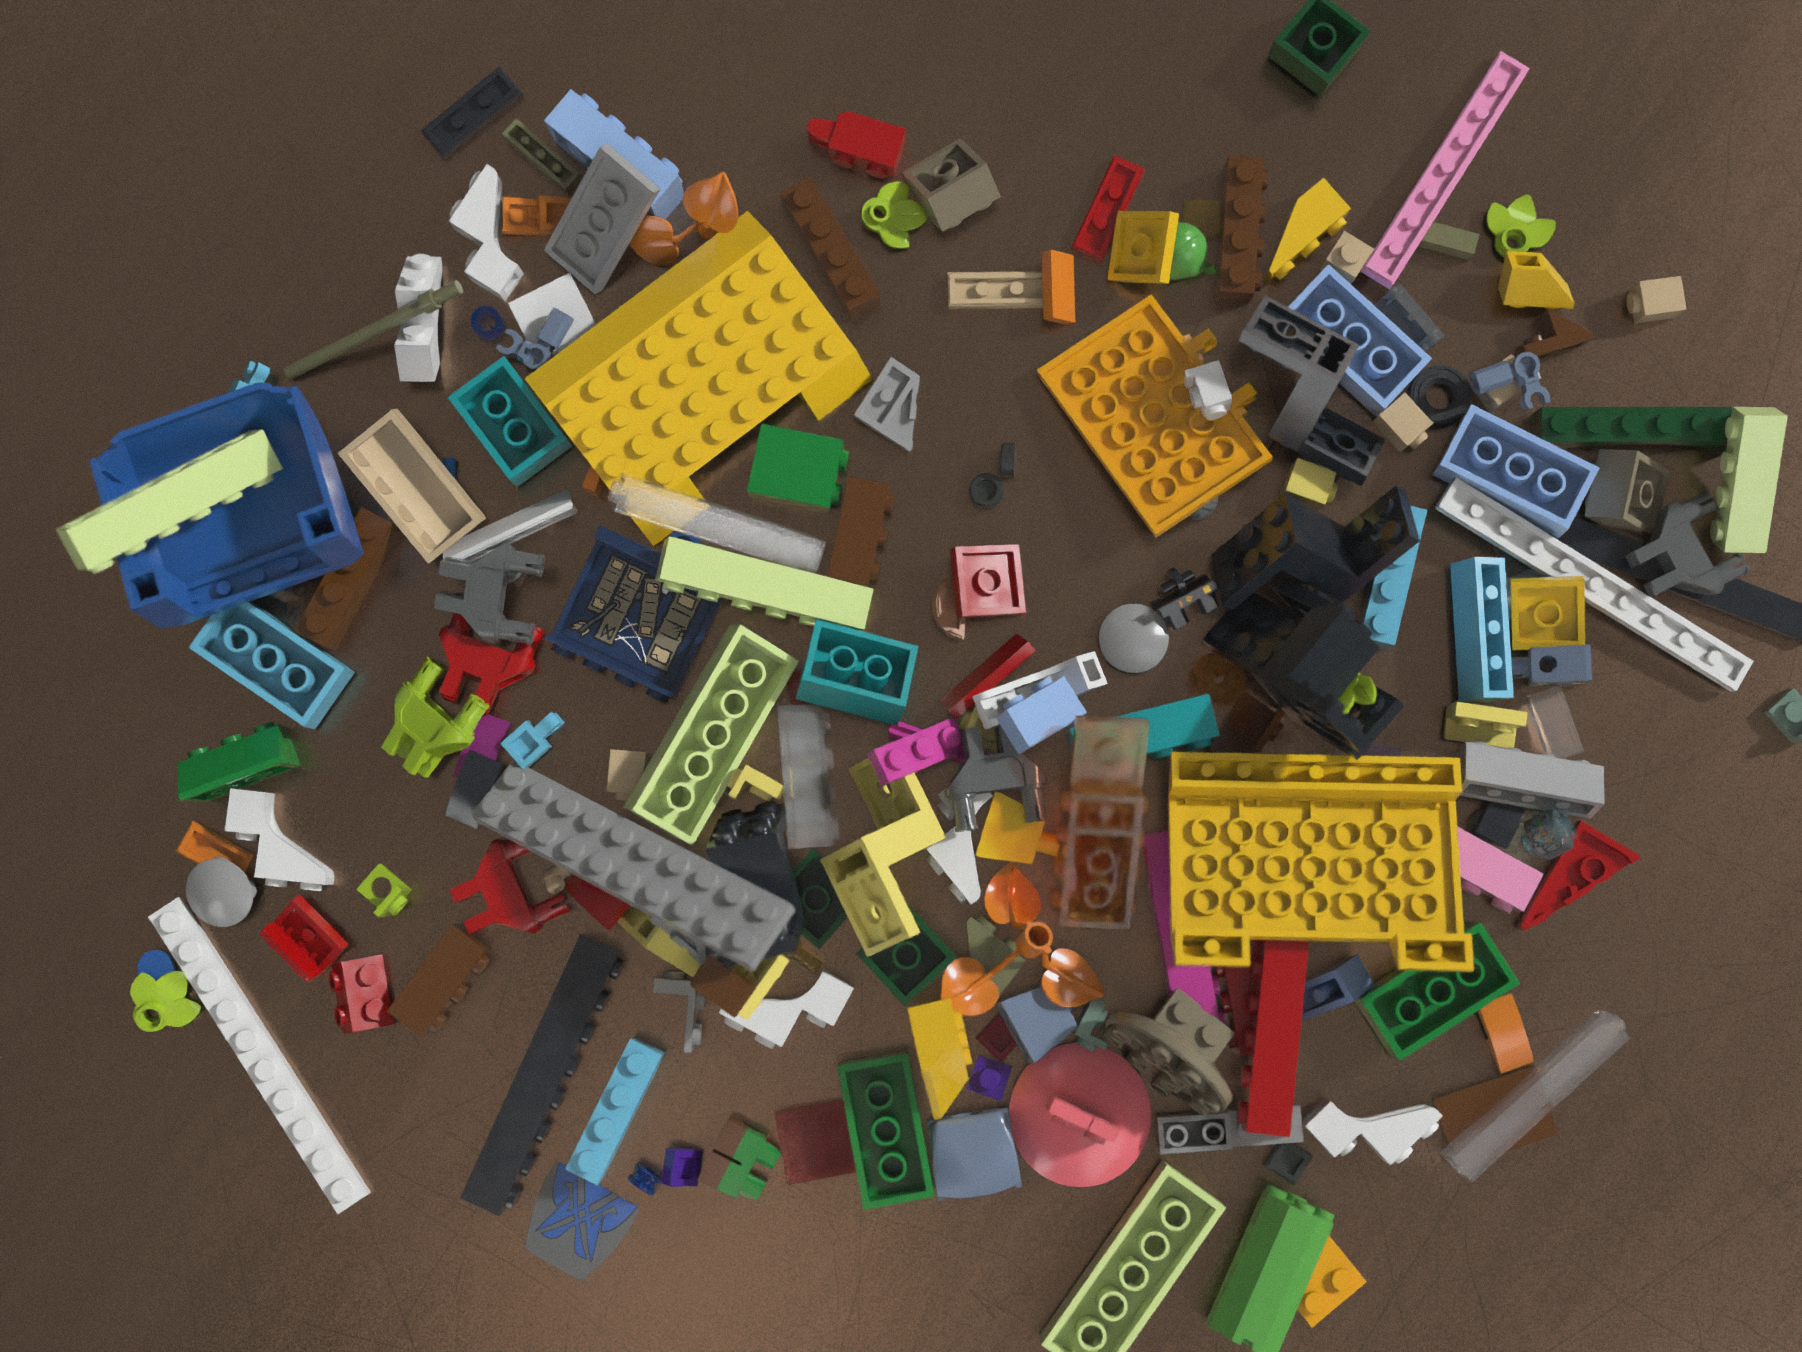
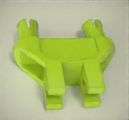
(423, 728)

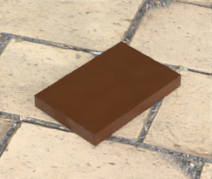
(1468, 1103)

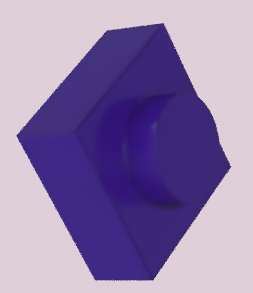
(989, 1077)
(681, 1167)

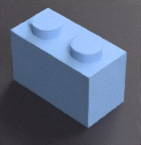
(1041, 714)

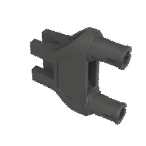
(1682, 554)
(486, 591)
(993, 774)

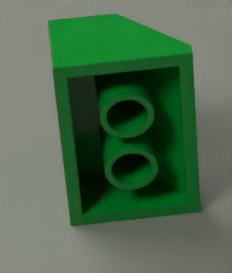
(236, 763)

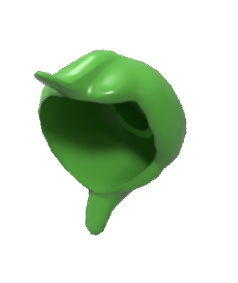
(1190, 253)

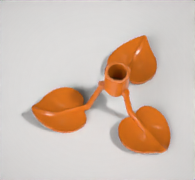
(707, 201)
(1014, 899)

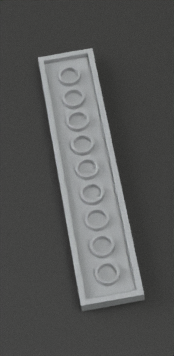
(634, 865)

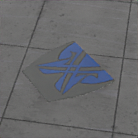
(577, 1222)

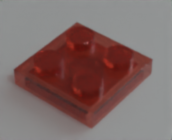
(815, 1142)

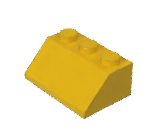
(941, 1052)

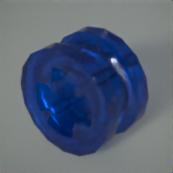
(496, 317)
(645, 1179)

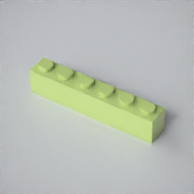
(168, 500)
(761, 584)

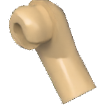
(554, 879)

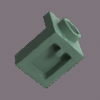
(1787, 714)
(1091, 1017)

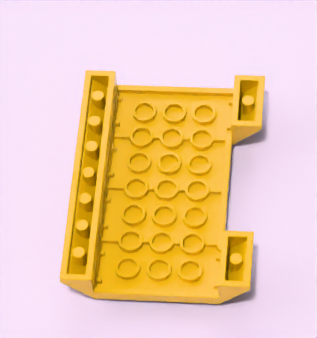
(698, 364)
(1315, 856)

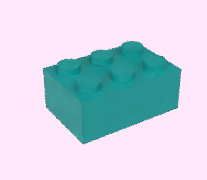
(509, 421)
(857, 672)

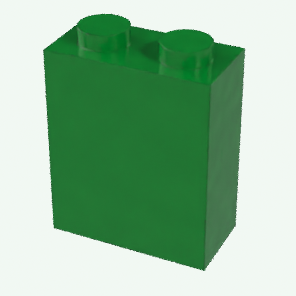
(797, 468)

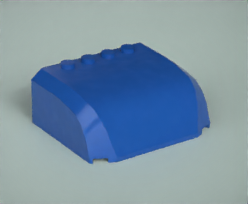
(244, 548)

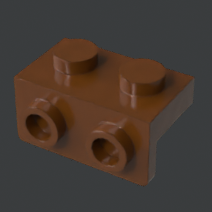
(1247, 728)

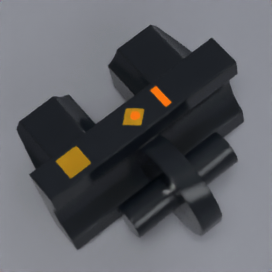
(1182, 591)

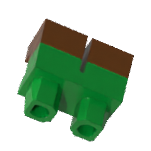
(734, 1157)

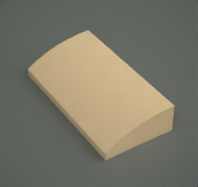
(412, 485)

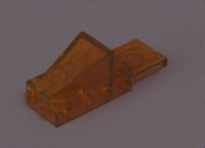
(1101, 824)

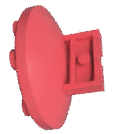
(1080, 1115)

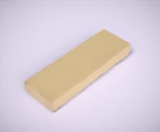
(995, 290)

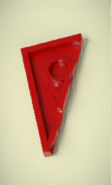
(1576, 873)

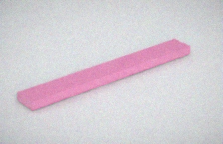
(1444, 170)

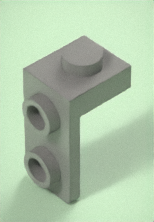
(674, 983)

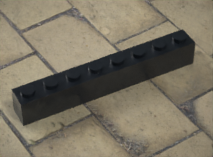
(542, 1074)

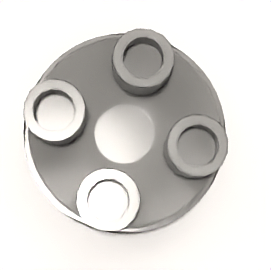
(1133, 638)
(220, 892)

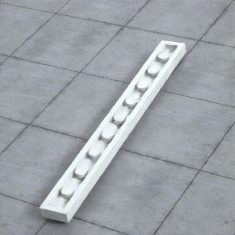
(1602, 587)
(259, 1055)

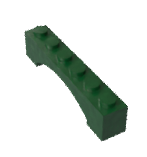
(1631, 425)

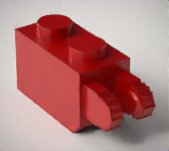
(860, 142)

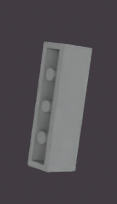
(1531, 779)

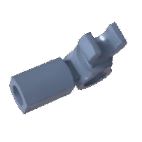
(548, 338)
(1522, 368)

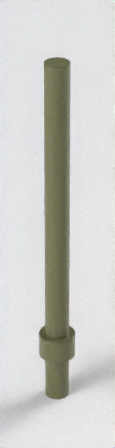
(427, 302)

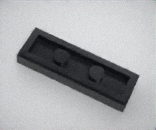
(472, 112)

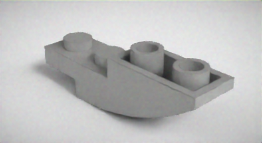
(1216, 1132)

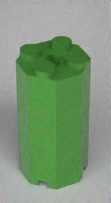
(1270, 1270)

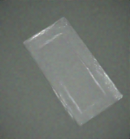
(1554, 723)

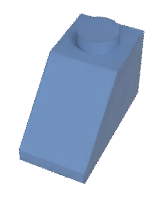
(1335, 986)

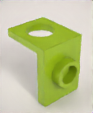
(394, 901)

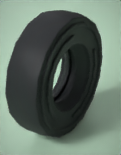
(1456, 384)

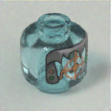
(1549, 834)

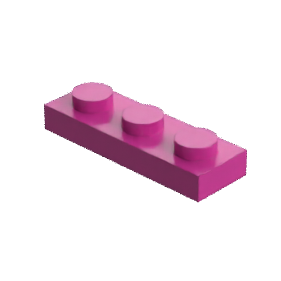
(916, 751)

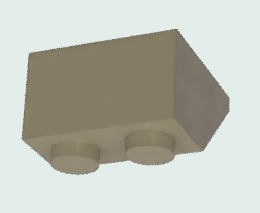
(952, 184)
(1627, 491)

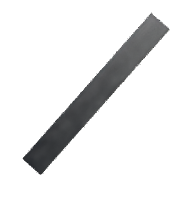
(1736, 599)

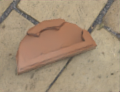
(945, 610)

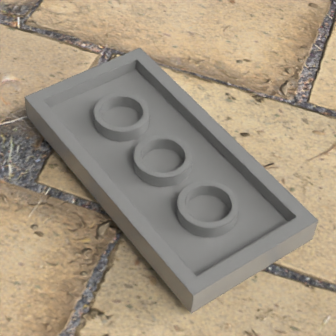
(601, 218)

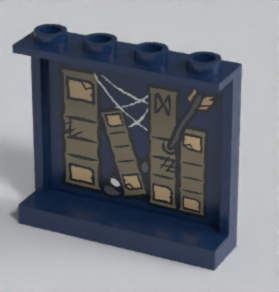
(631, 623)

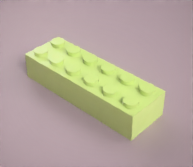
(711, 734)
(1134, 1266)

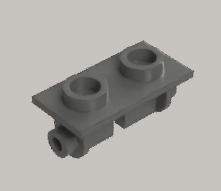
(1409, 317)

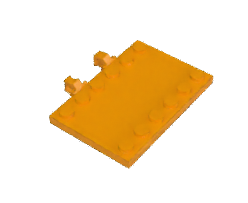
(1138, 418)

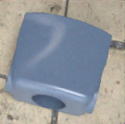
(973, 1154)

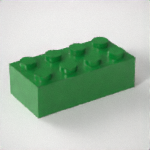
(1418, 1006)
(885, 1129)

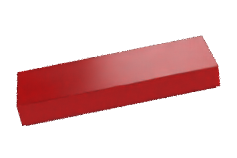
(1112, 196)
(987, 675)

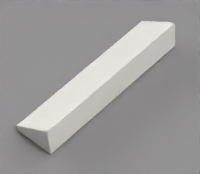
(513, 527)

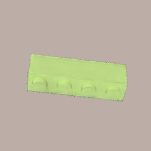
(1748, 479)

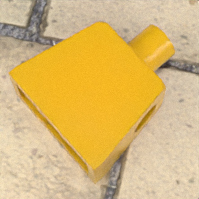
(1009, 837)

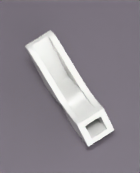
(479, 221)
(418, 338)
(1081, 673)
(956, 854)
(277, 856)
(776, 1017)
(1386, 1133)

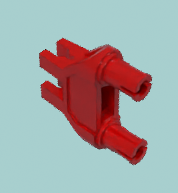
(482, 662)
(505, 893)

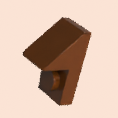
(1559, 335)
(722, 985)

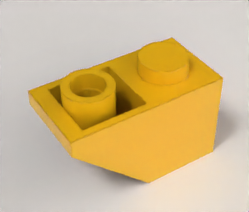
(1532, 282)

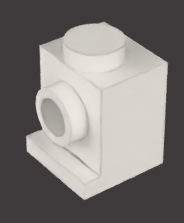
(1208, 390)

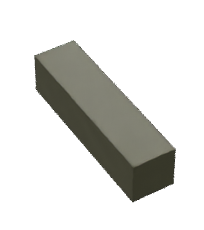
(542, 156)
(1449, 240)

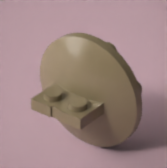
(1179, 1043)

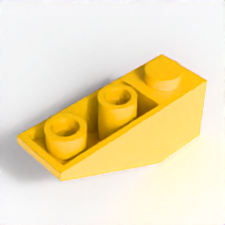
(1312, 216)

